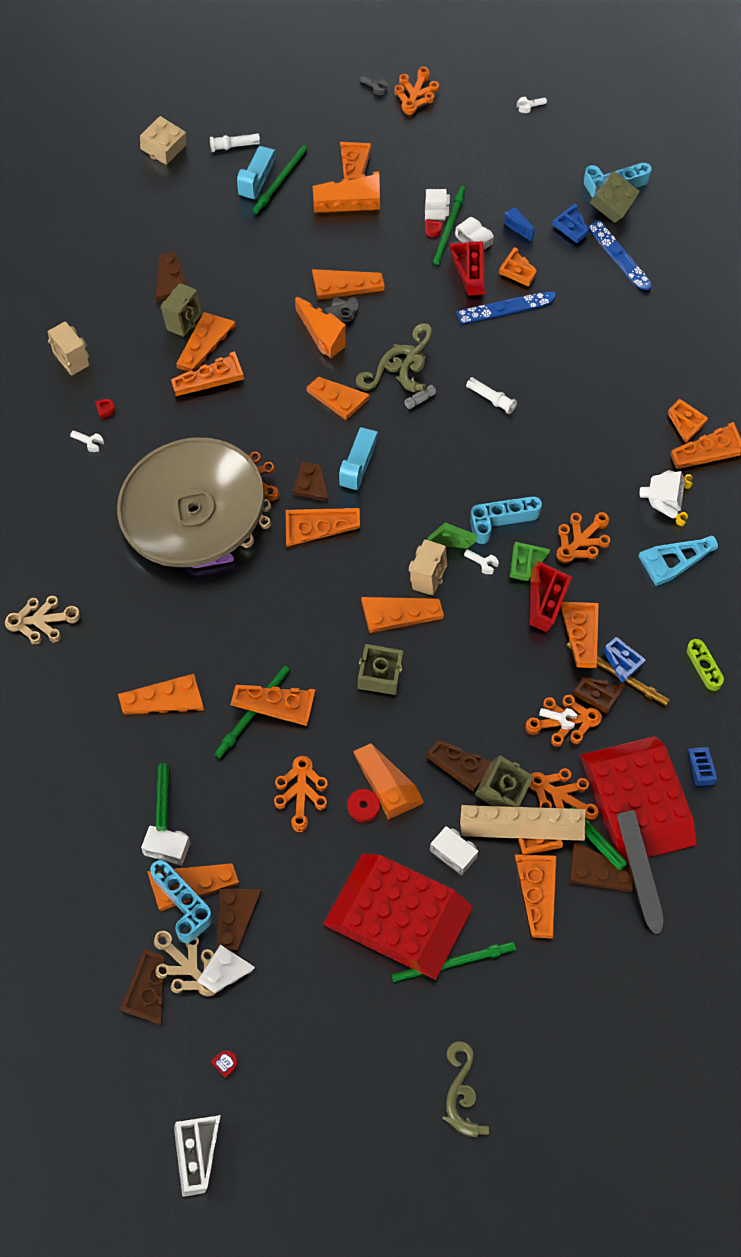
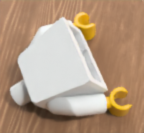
(667, 494)

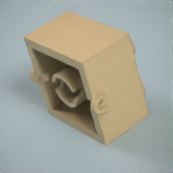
(163, 140)
(68, 347)
(428, 567)

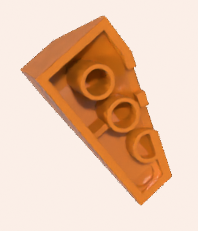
(325, 329)
(390, 785)

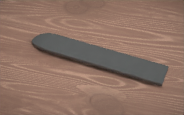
(641, 870)

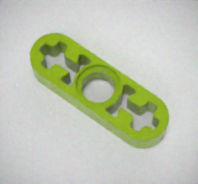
(705, 656)

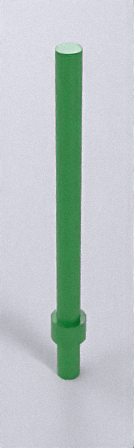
(264, 198)
(458, 201)
(230, 739)
(492, 951)

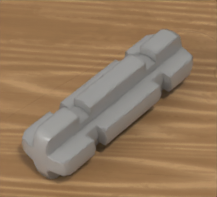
(420, 397)

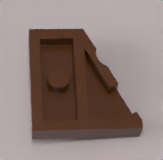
(598, 693)

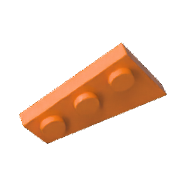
(354, 158)

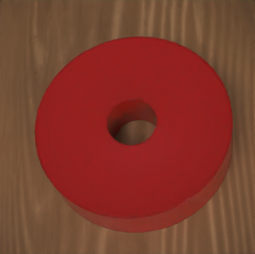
(363, 814)

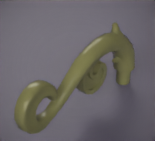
(413, 357)
(385, 364)
(456, 1089)

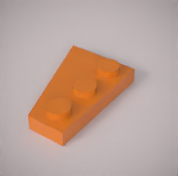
(337, 397)

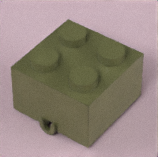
(614, 196)
(181, 309)
(380, 669)
(504, 783)

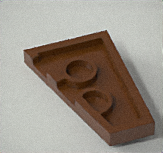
(169, 275)
(461, 765)
(596, 870)
(234, 914)
(145, 989)

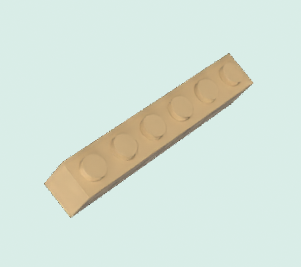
(522, 822)

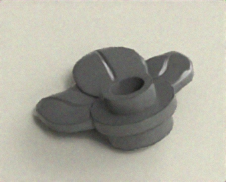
(343, 310)

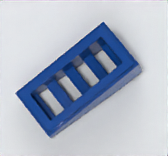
(516, 221)
(700, 780)

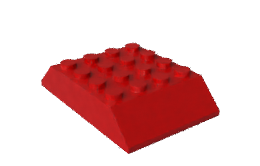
(642, 780)
(399, 914)

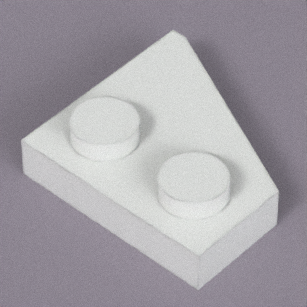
(224, 970)

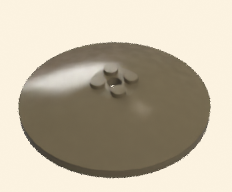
(187, 474)

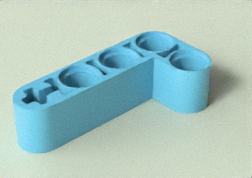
(636, 175)
(252, 179)
(354, 468)
(527, 510)
(178, 896)

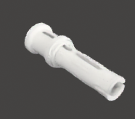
(226, 142)
(498, 398)

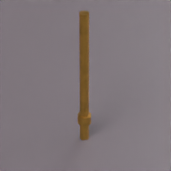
(649, 692)

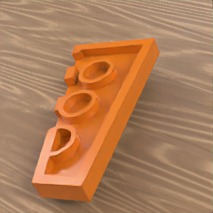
(345, 283)
(203, 340)
(216, 374)
(717, 446)
(319, 523)
(399, 612)
(582, 629)
(166, 696)
(285, 704)
(201, 879)
(538, 887)

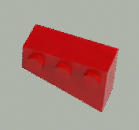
(470, 264)
(546, 595)

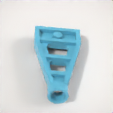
(657, 567)

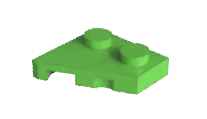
(453, 536)
(524, 559)

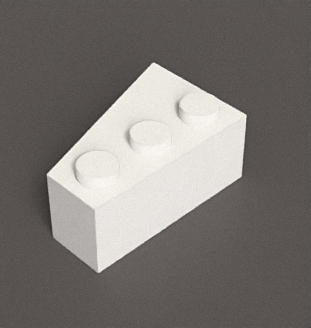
(195, 1152)

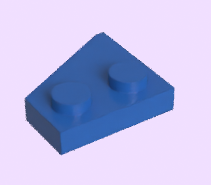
(571, 224)
(623, 659)

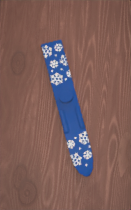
(619, 255)
(505, 307)

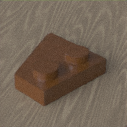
(310, 482)

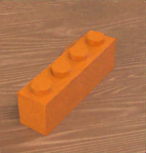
(348, 194)

